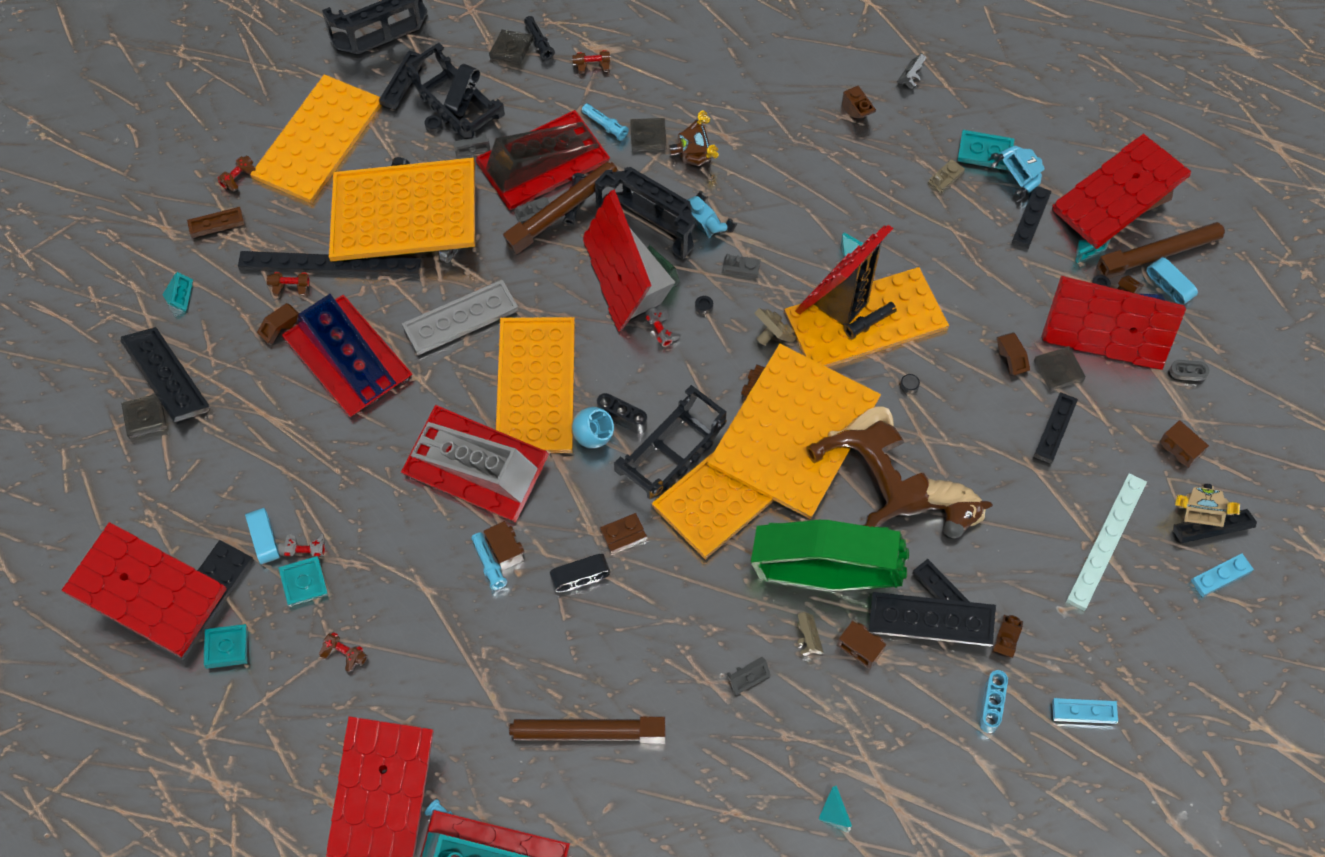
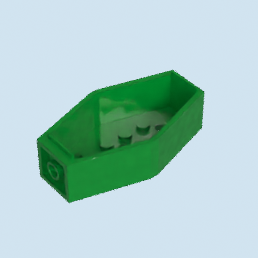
(830, 555)

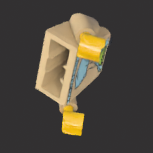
(1206, 506)

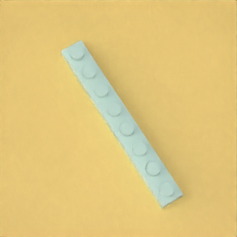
(1106, 542)

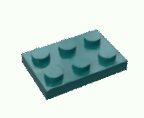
(978, 147)

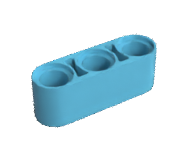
(1172, 281)
(262, 536)
(988, 709)

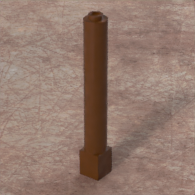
(522, 235)
(1118, 262)
(643, 729)

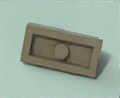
(946, 176)
(808, 628)

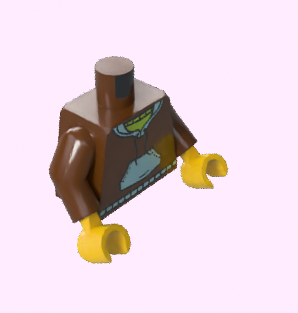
(694, 143)

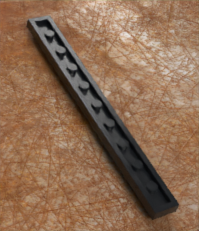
(321, 264)

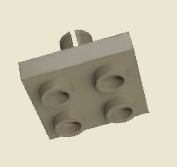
(774, 327)

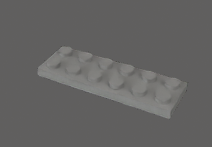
(460, 317)

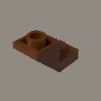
(281, 318)
(1012, 348)
(1008, 635)

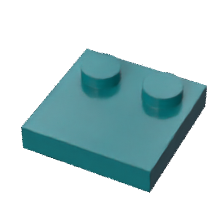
(303, 581)
(225, 646)

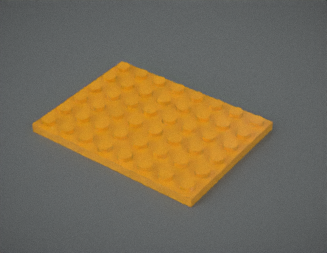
(403, 209)
(783, 414)

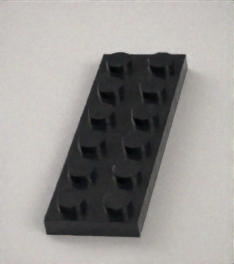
(165, 374)
(227, 567)
(932, 619)

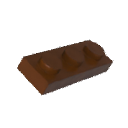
(215, 222)

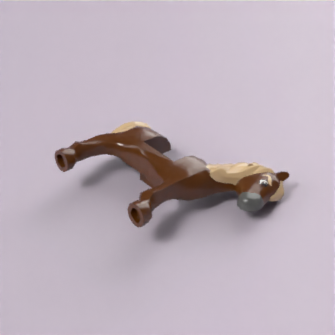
(873, 436)

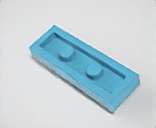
(1222, 575)
(1085, 711)

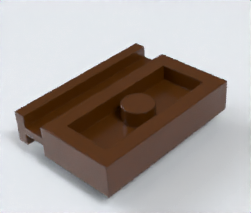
(623, 533)

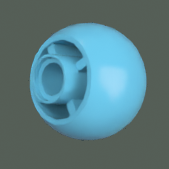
(593, 427)

